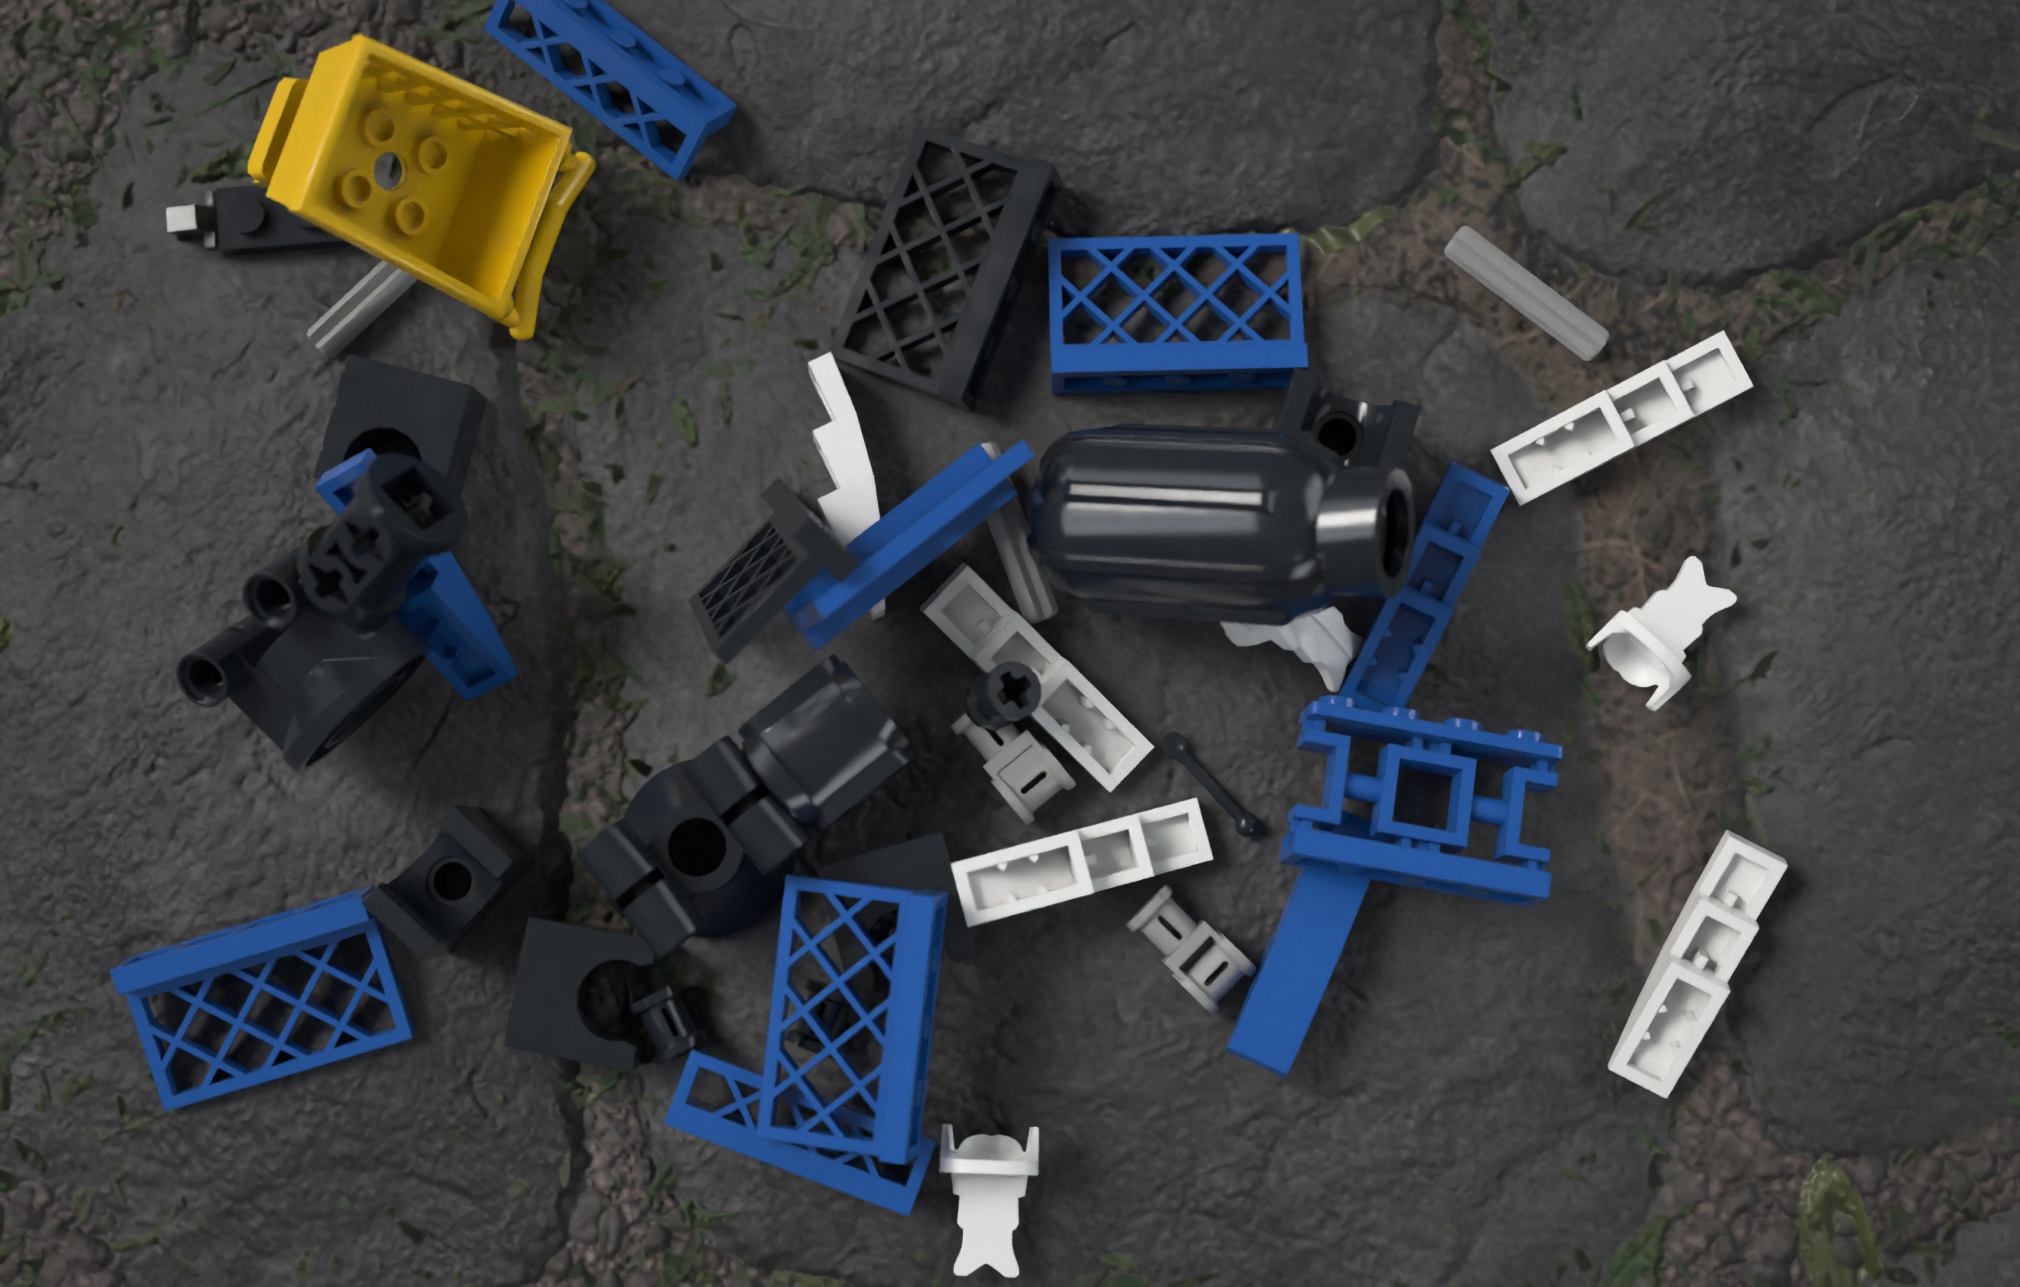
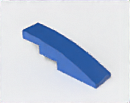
(437, 604)
(1414, 620)
(1299, 961)

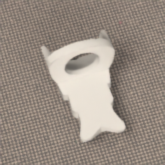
(1314, 639)
(1650, 641)
(989, 1179)

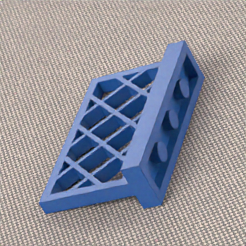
(1166, 364)
(907, 541)
(249, 945)
(908, 1021)

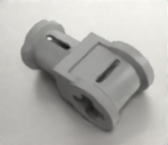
(1016, 765)
(1195, 952)

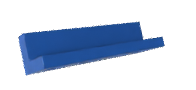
(627, 56)
(811, 1162)

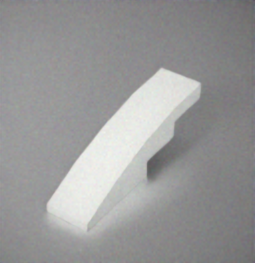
(1622, 418)
(843, 450)
(1069, 704)
(1081, 862)
(1696, 964)

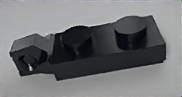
(246, 223)

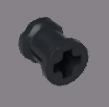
(1021, 690)
(831, 1011)
(686, 1031)

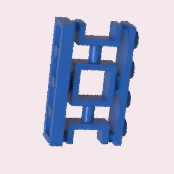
(1415, 857)

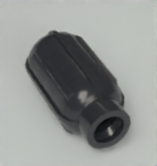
(1216, 523)

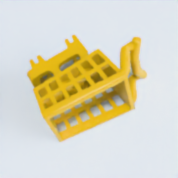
(472, 184)

